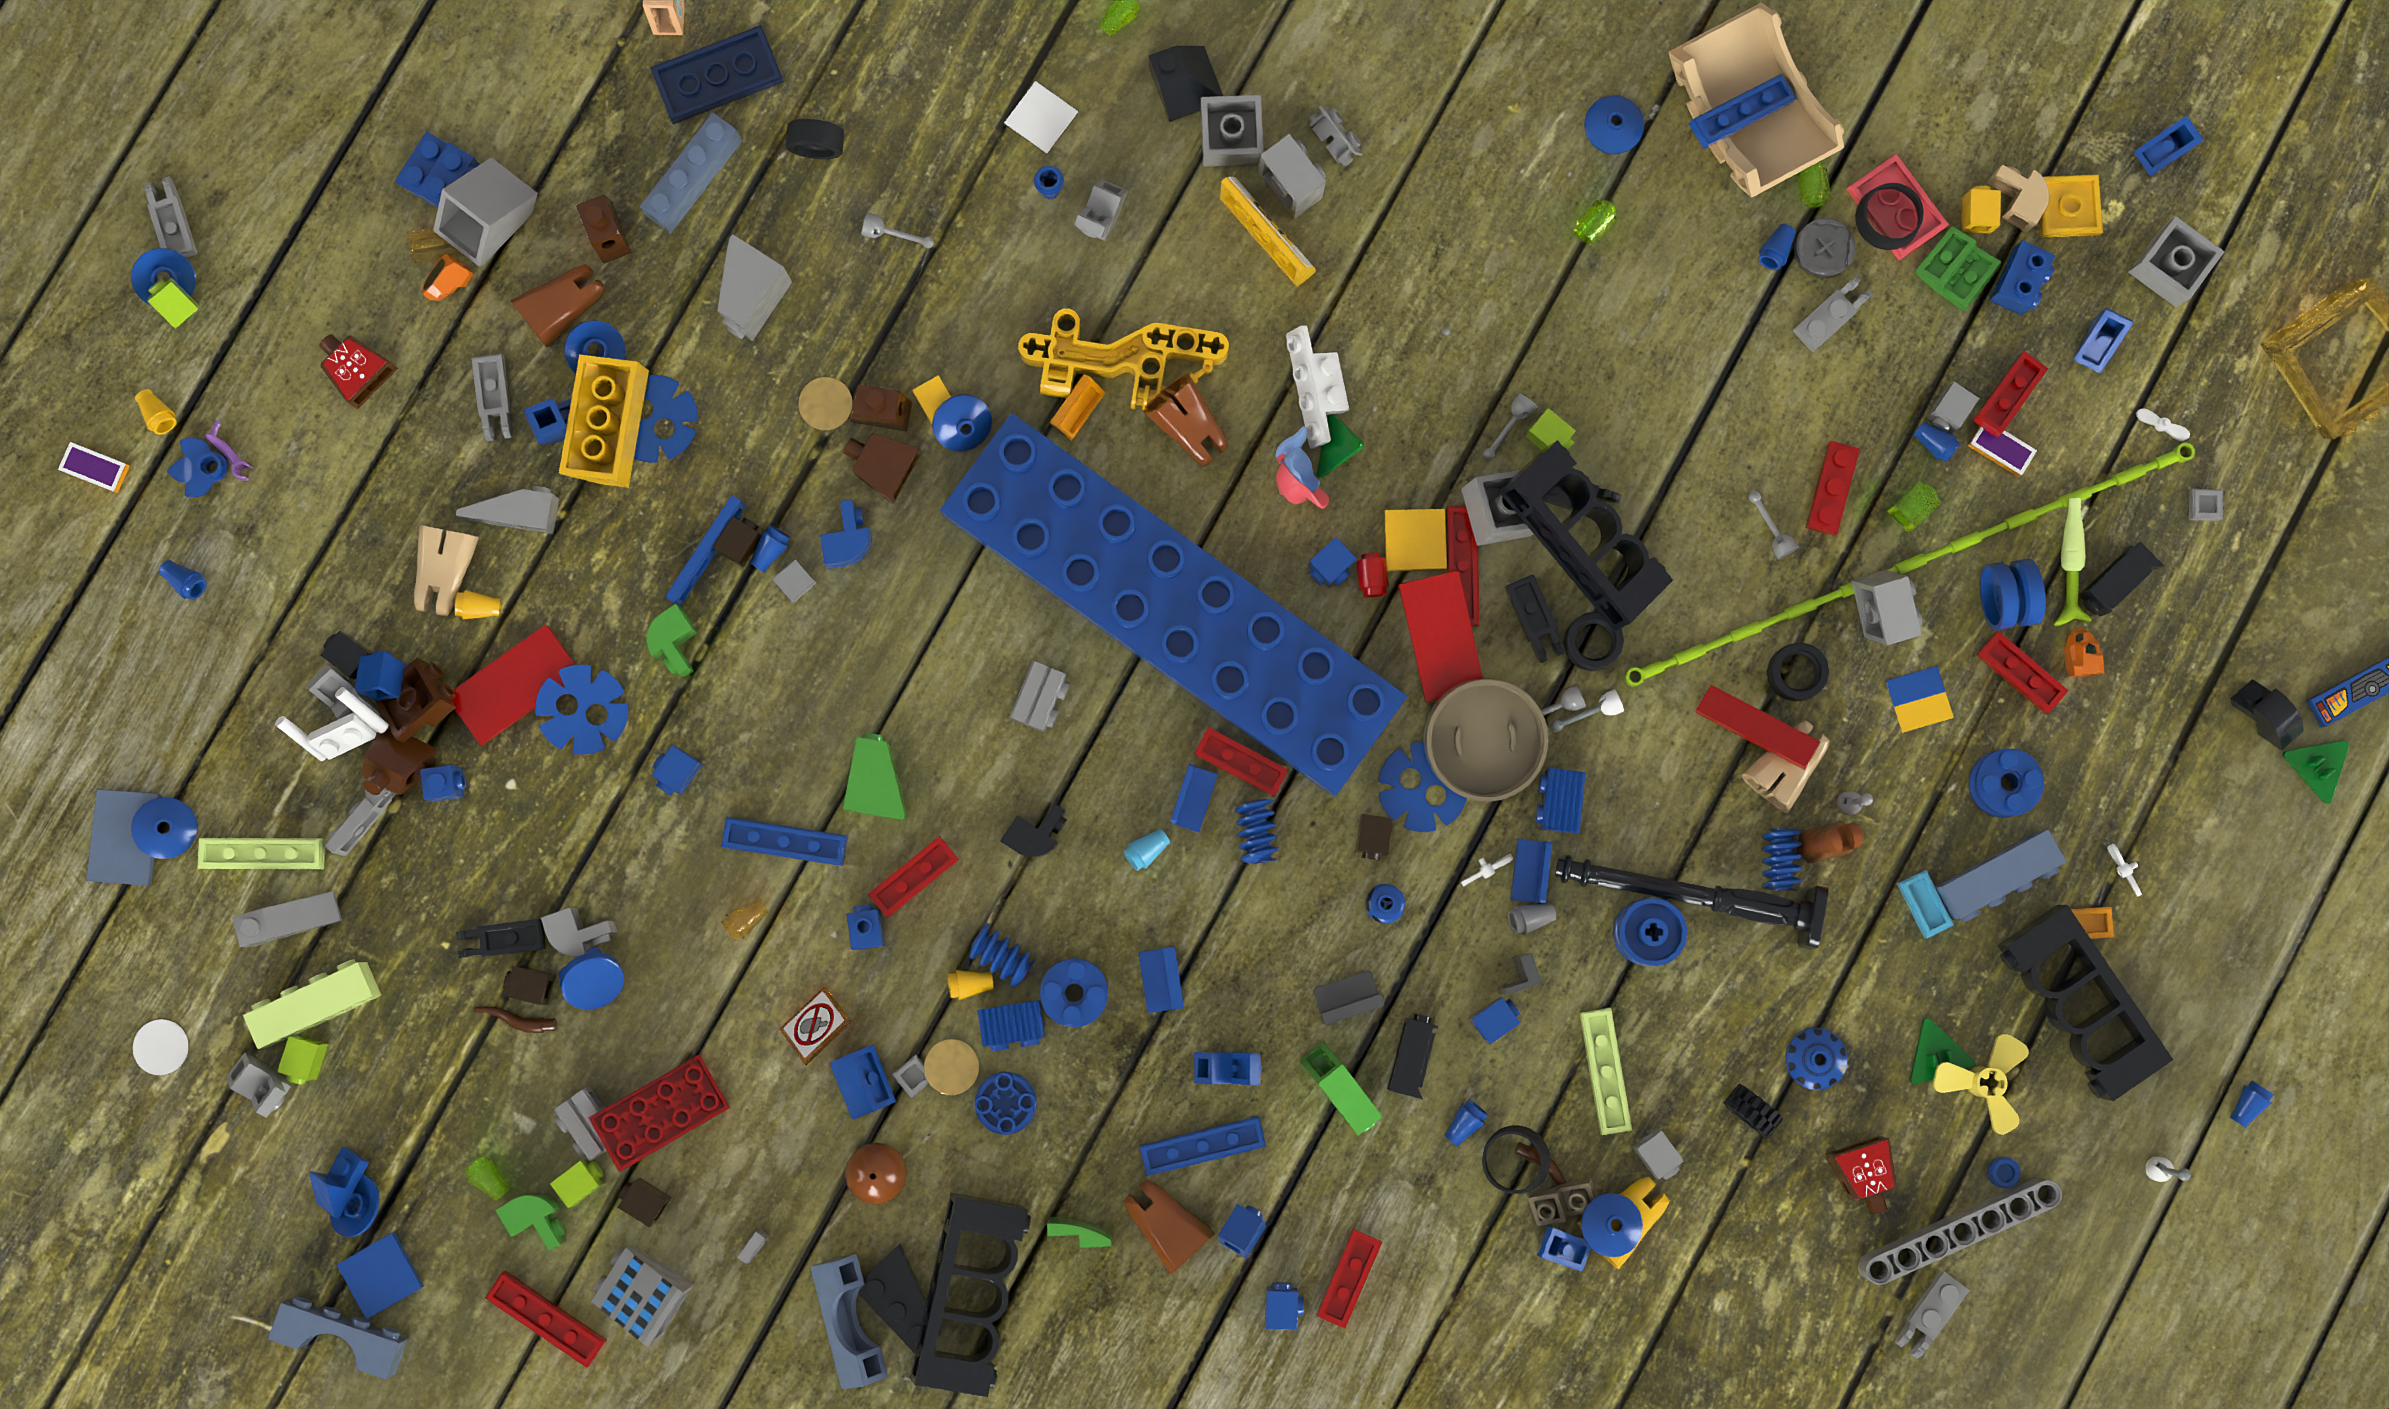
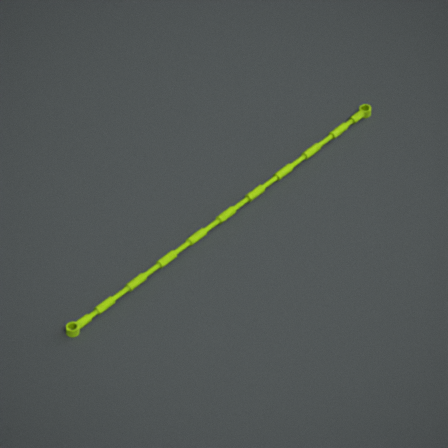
(1912, 563)

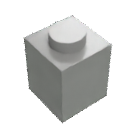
(1952, 408)
(1658, 1154)

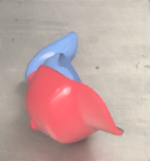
(1295, 473)

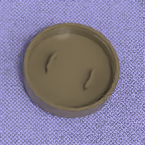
(1485, 739)

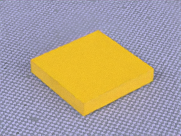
(2072, 207)
(1415, 540)

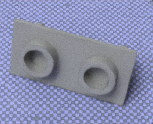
(1329, 125)

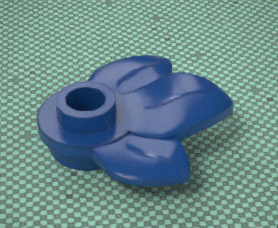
(195, 467)

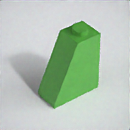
(873, 780)
(1341, 1088)

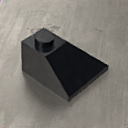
(1182, 78)

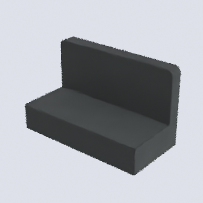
(1526, 972)
(1348, 997)

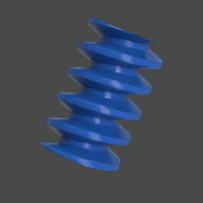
(1256, 832)
(1781, 859)
(1001, 956)

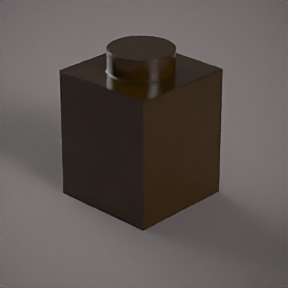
(738, 540)
(1373, 836)
(529, 985)
(643, 1201)

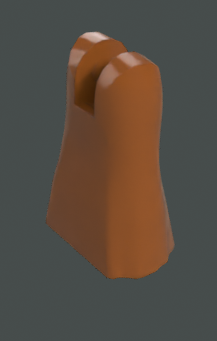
(558, 303)
(1186, 419)
(1829, 842)
(1168, 1226)

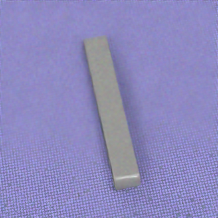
(1974, 1230)

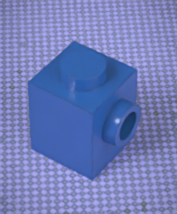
(1332, 564)
(379, 676)
(675, 770)
(443, 783)
(865, 927)
(1496, 1019)
(1242, 1230)
(1282, 1306)

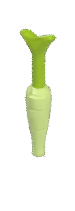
(2073, 561)

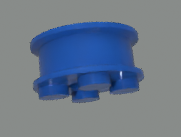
(2025, 780)
(1074, 1012)

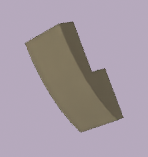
(1561, 1201)

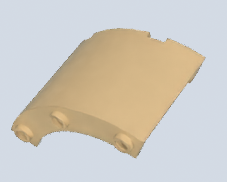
(1731, 62)

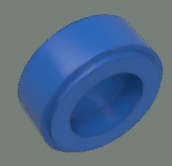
(2003, 1172)

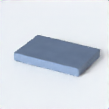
(112, 848)

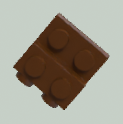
(421, 700)

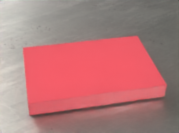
(1892, 211)

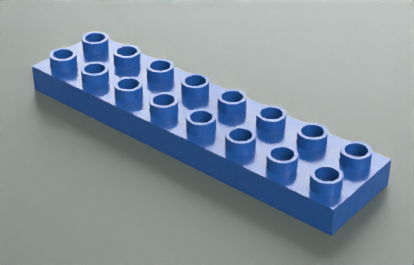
(1173, 605)

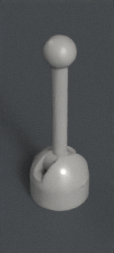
(875, 227)
(1522, 409)
(1783, 543)
(1570, 700)
(1854, 802)

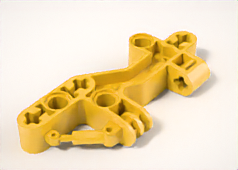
(1126, 355)

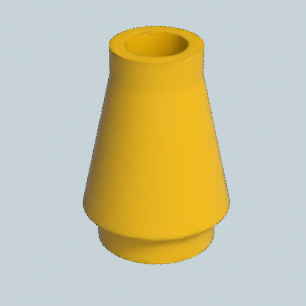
(155, 413)
(475, 605)
(969, 983)

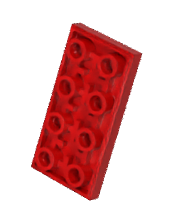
(1440, 633)
(510, 685)
(658, 1113)

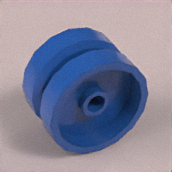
(2012, 594)
(1668, 932)

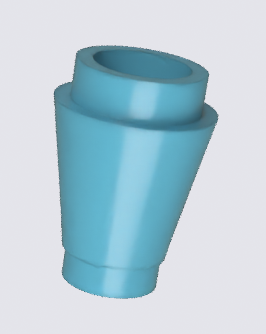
(1144, 850)

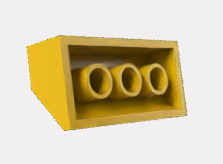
(604, 420)

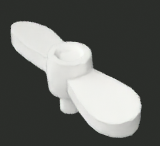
(2163, 424)
(1487, 869)
(2124, 869)

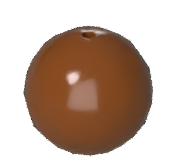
(885, 1164)

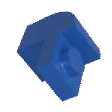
(548, 420)
(850, 545)
(1227, 1068)

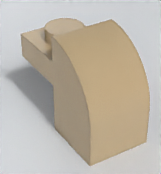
(2028, 196)

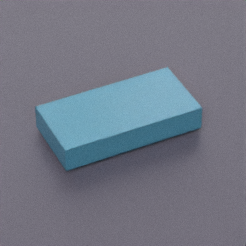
(1925, 904)

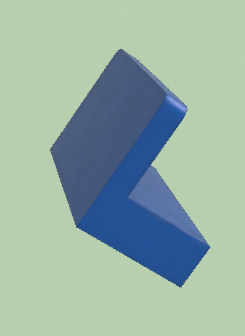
(1193, 798)
(1531, 871)
(1161, 980)
(862, 1082)

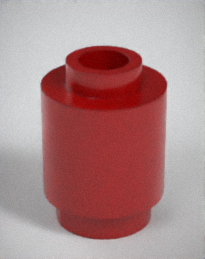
(1372, 575)

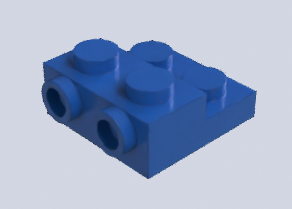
(434, 167)

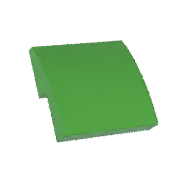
(1958, 268)
(1089, 1234)

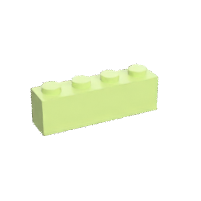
(311, 1005)

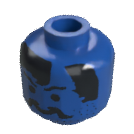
(1374, 899)

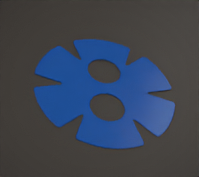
(677, 410)
(562, 727)
(1399, 800)

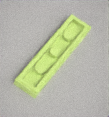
(261, 853)
(1605, 1071)

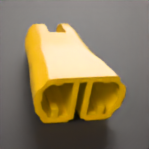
(1649, 1213)

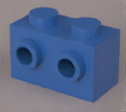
(2022, 278)

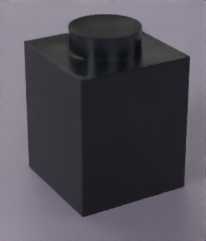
(344, 653)

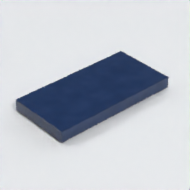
(717, 74)

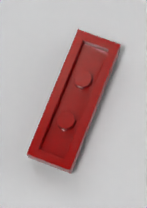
(2010, 394)
(1832, 488)
(2022, 672)
(1241, 762)
(913, 877)
(1349, 1278)

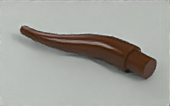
(527, 1025)
(1531, 1154)

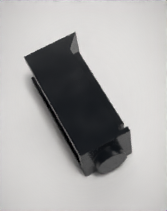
(2119, 579)
(1412, 1056)

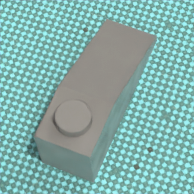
(519, 509)
(286, 919)

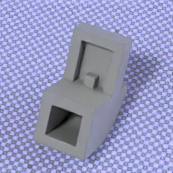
(1101, 210)
(327, 683)
(569, 936)
(258, 1083)

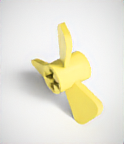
(2005, 1055)

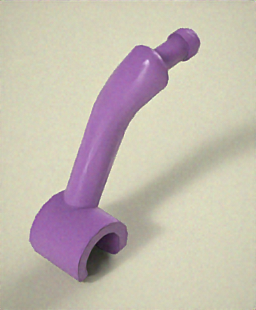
(237, 463)

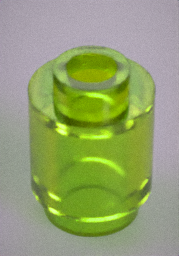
(1814, 185)
(1596, 221)

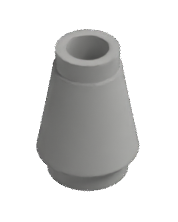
(1530, 917)

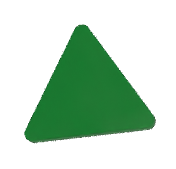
(1342, 446)
(2319, 766)
(1935, 1048)

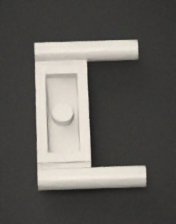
(341, 734)

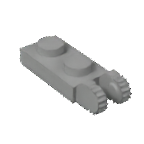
(170, 219)
(1830, 316)
(492, 394)
(359, 822)
(1932, 1312)

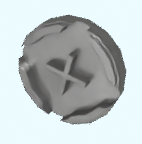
(1824, 248)

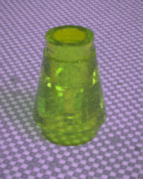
(1119, 15)
(486, 1178)

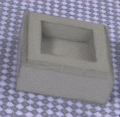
(2206, 504)
(794, 581)
(911, 1076)
(753, 1246)

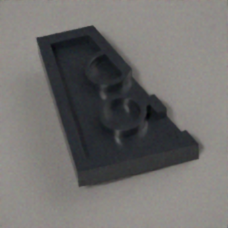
(896, 1296)

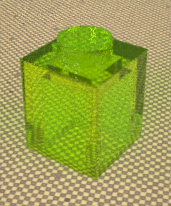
(1914, 505)

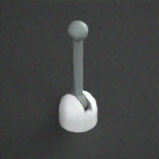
(1608, 704)
(2164, 1170)

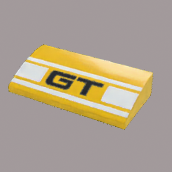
(1265, 231)

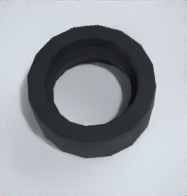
(814, 139)
(1581, 661)
(1819, 662)

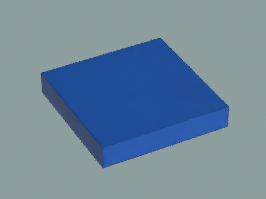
(380, 1275)

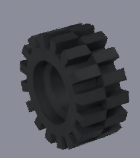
(1753, 1110)

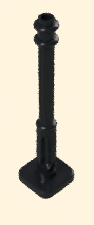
(1746, 904)

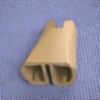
(441, 567)
(1781, 780)

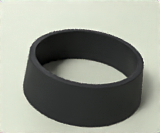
(1875, 238)
(1536, 1140)

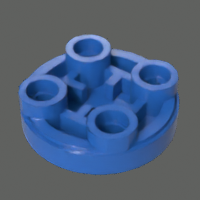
(591, 980)
(1005, 1103)

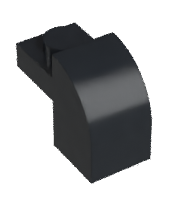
(2274, 713)
(1032, 841)

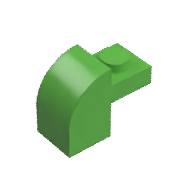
(665, 635)
(534, 1210)

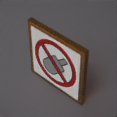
(815, 1025)

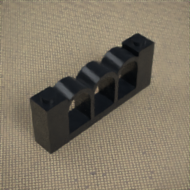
(1644, 576)
(2127, 1065)
(974, 1372)

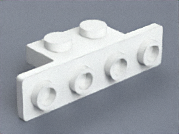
(1318, 385)

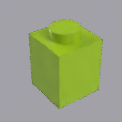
(171, 301)
(1550, 429)
(302, 1059)
(578, 1182)

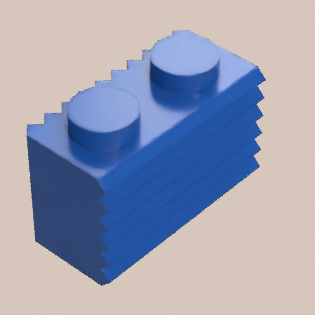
(1561, 800)
(1011, 1024)

